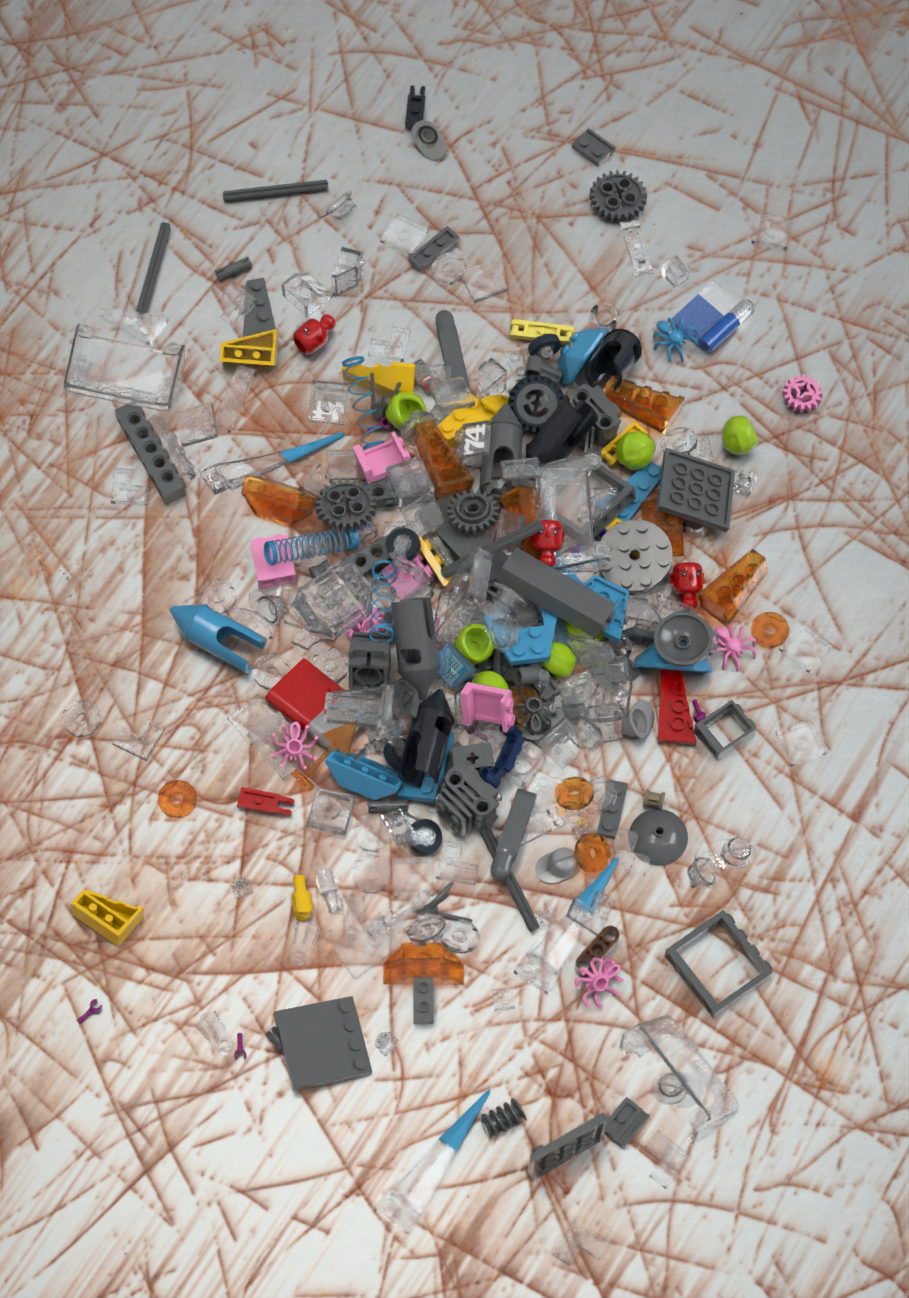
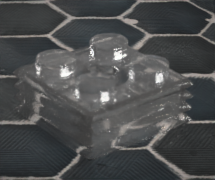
(325, 801)

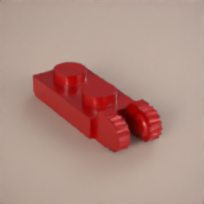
(264, 802)

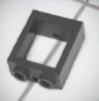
(709, 740)

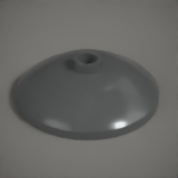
(684, 628)
(664, 847)

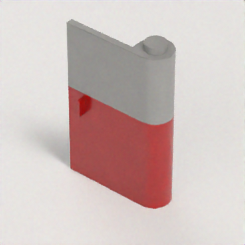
(302, 699)

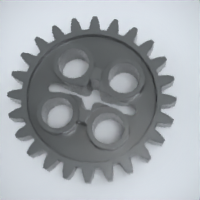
(633, 192)
(358, 501)

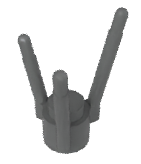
(380, 405)

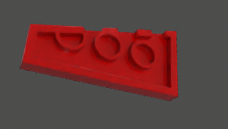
(674, 714)

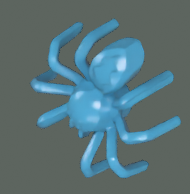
(675, 337)

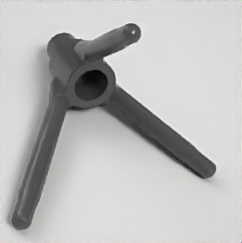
(432, 908)

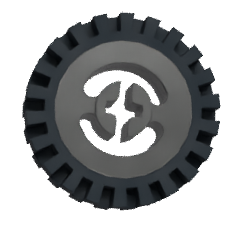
(522, 388)

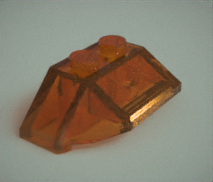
(277, 500)
(668, 523)
(423, 962)

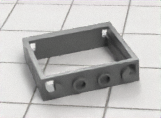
(617, 504)
(695, 984)

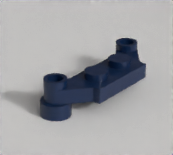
(506, 758)

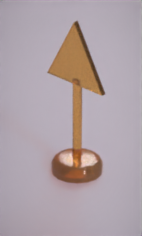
(340, 738)

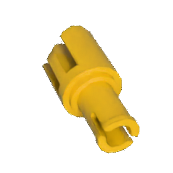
(301, 899)

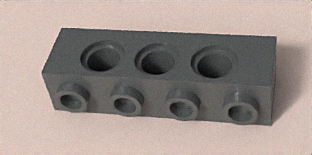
(366, 555)

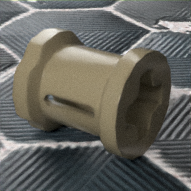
(654, 799)

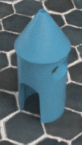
(209, 629)

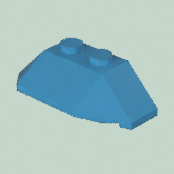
(578, 352)
(651, 659)
(363, 775)

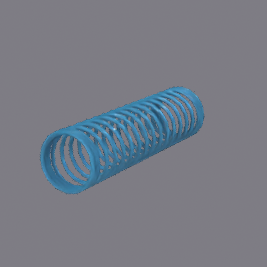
(269, 544)

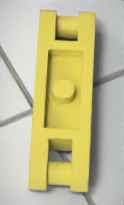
(535, 329)

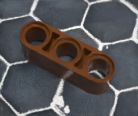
(601, 943)

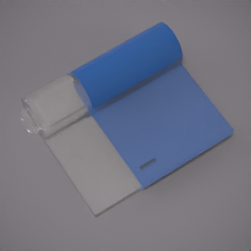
(714, 316)

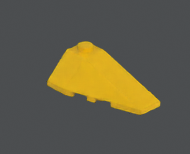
(385, 377)

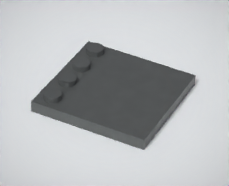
(696, 490)
(322, 1043)
(566, 1147)

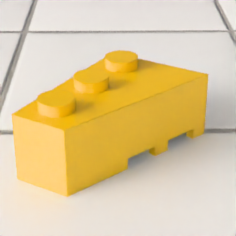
(252, 349)
(463, 416)
(106, 916)

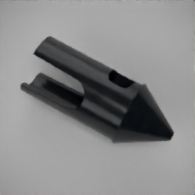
(614, 357)
(563, 428)
(427, 740)

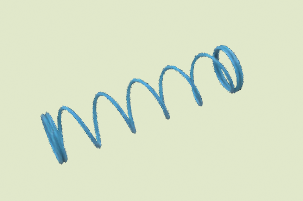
(344, 363)
(374, 590)

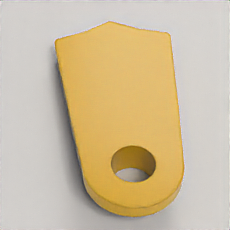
(494, 402)

